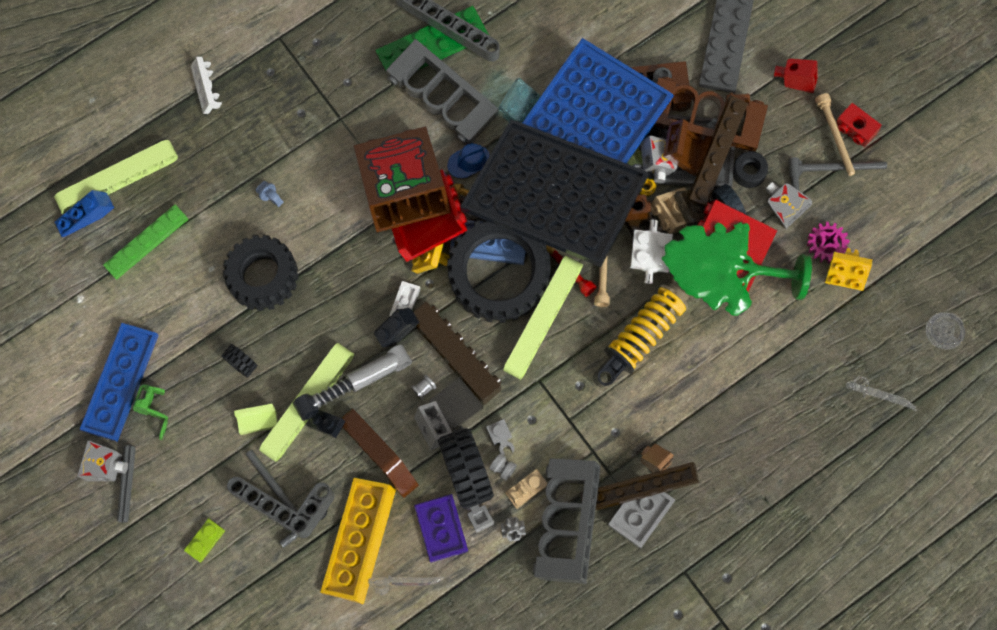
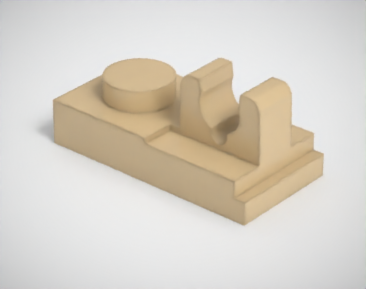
(526, 489)

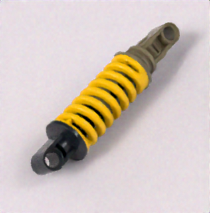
(645, 328)

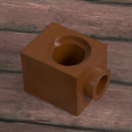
(640, 214)

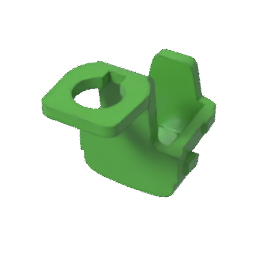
(143, 405)

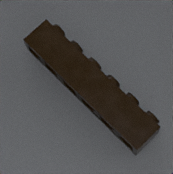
(456, 354)

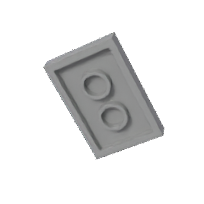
(640, 517)

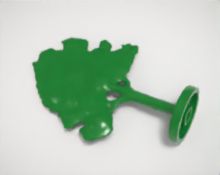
(710, 264)

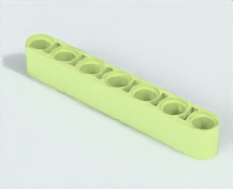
(119, 174)
(543, 317)
(291, 423)

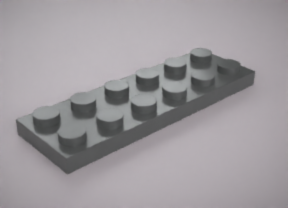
(726, 45)

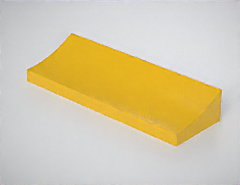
(358, 540)

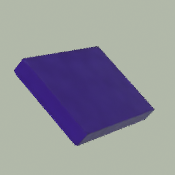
(441, 528)

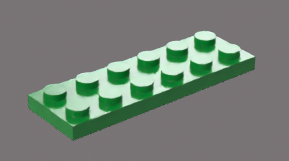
(432, 39)

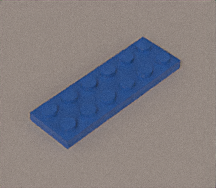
(119, 382)

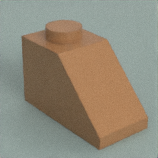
(656, 458)

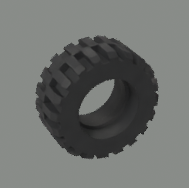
(252, 251)
(466, 468)

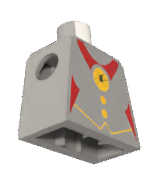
(653, 160)
(787, 203)
(101, 463)

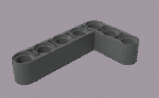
(279, 509)

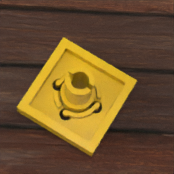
(430, 260)

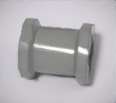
(423, 387)

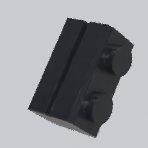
(396, 327)

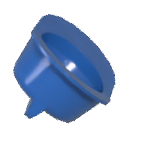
(467, 160)

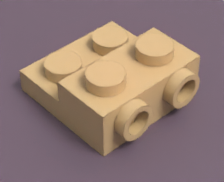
(668, 212)

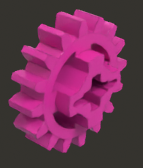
(826, 234)

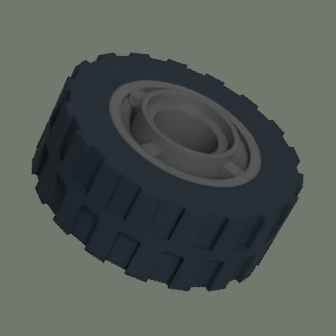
(728, 196)

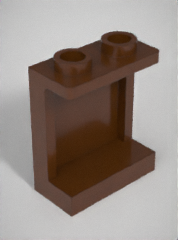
(685, 147)

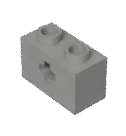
(431, 423)

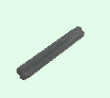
(126, 485)

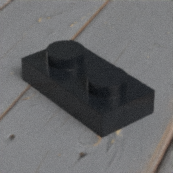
(326, 423)

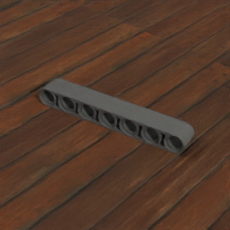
(451, 30)

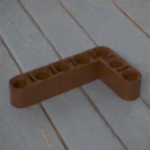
(380, 453)

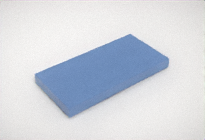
(496, 250)

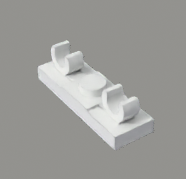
(204, 85)

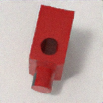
(799, 74)

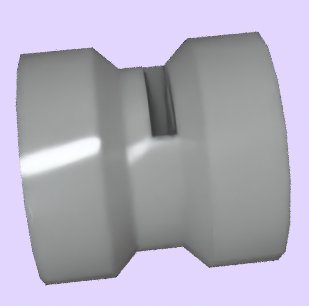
(503, 467)

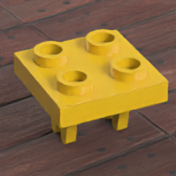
(848, 270)

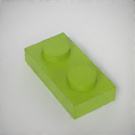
(204, 540)

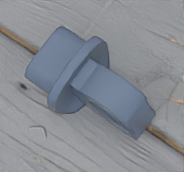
(268, 192)

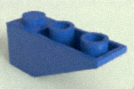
(86, 211)

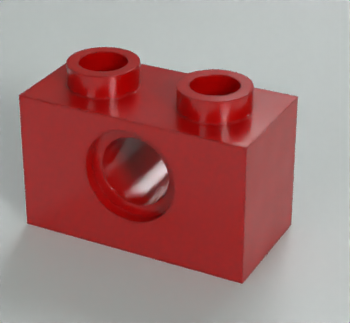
(855, 115)

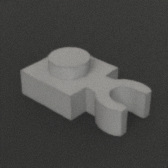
(500, 435)
(479, 517)

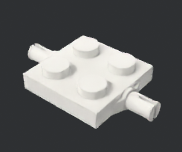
(648, 251)

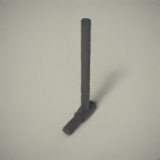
(796, 168)
(278, 491)

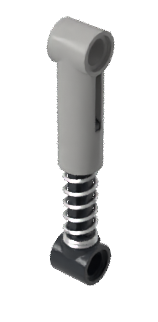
(394, 360)

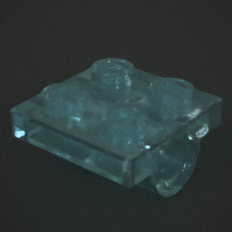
(518, 101)

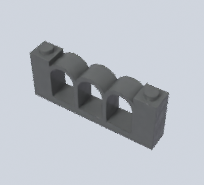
(411, 60)
(562, 472)

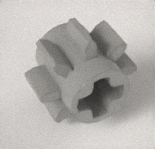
(513, 529)

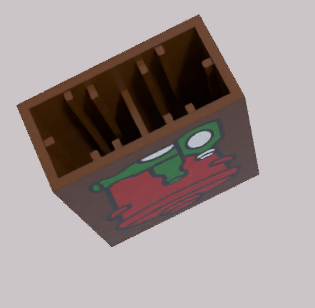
(401, 179)

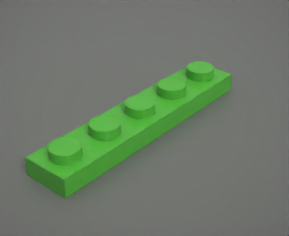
(145, 242)

